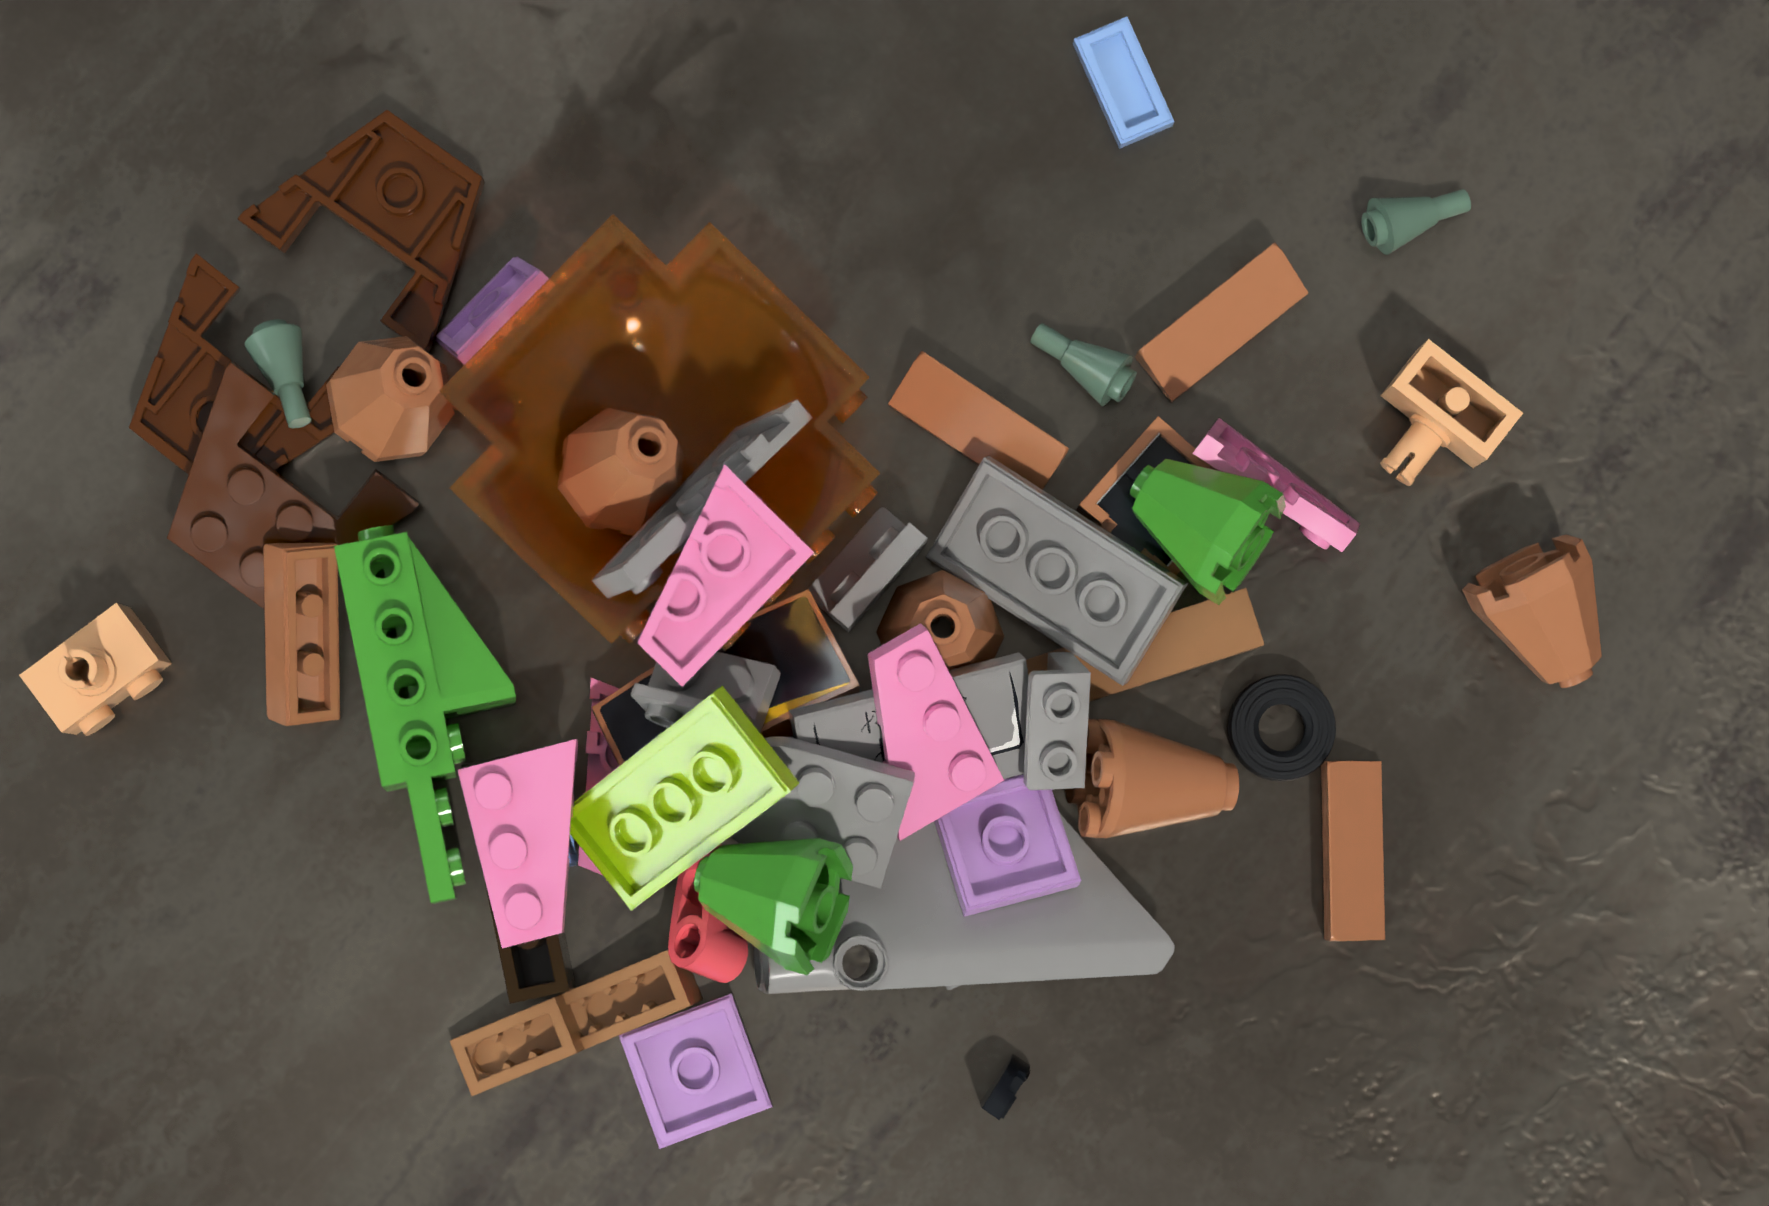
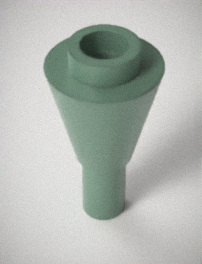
(1398, 220)
(279, 356)
(1097, 369)

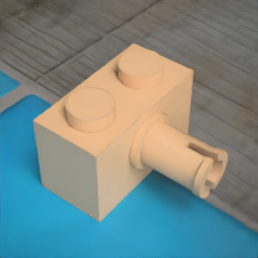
(1445, 410)
(97, 671)

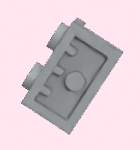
(866, 568)
(746, 681)
(1057, 724)

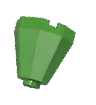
(1206, 521)
(779, 896)

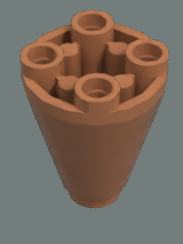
(1147, 782)

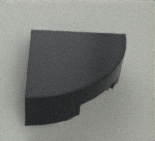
(1003, 1090)

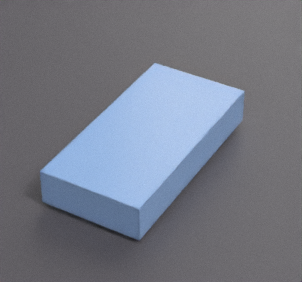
(1123, 82)

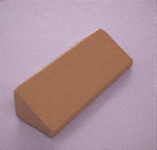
(1222, 322)
(975, 421)
(301, 633)
(1353, 850)

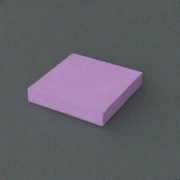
(490, 309)
(1006, 847)
(695, 1070)

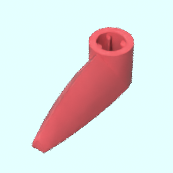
(699, 939)

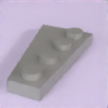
(670, 526)

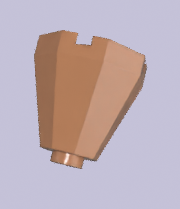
(389, 399)
(620, 469)
(945, 596)
(1543, 609)

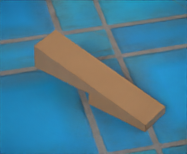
(1184, 642)
(574, 1021)

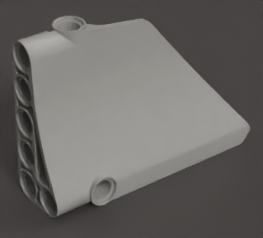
(924, 940)

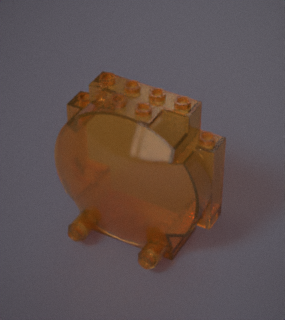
(676, 342)

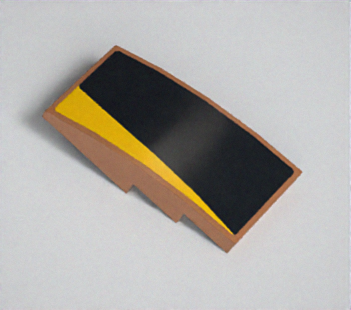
(784, 635)

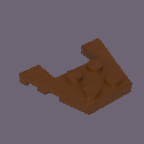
(399, 196)
(188, 375)
(241, 503)

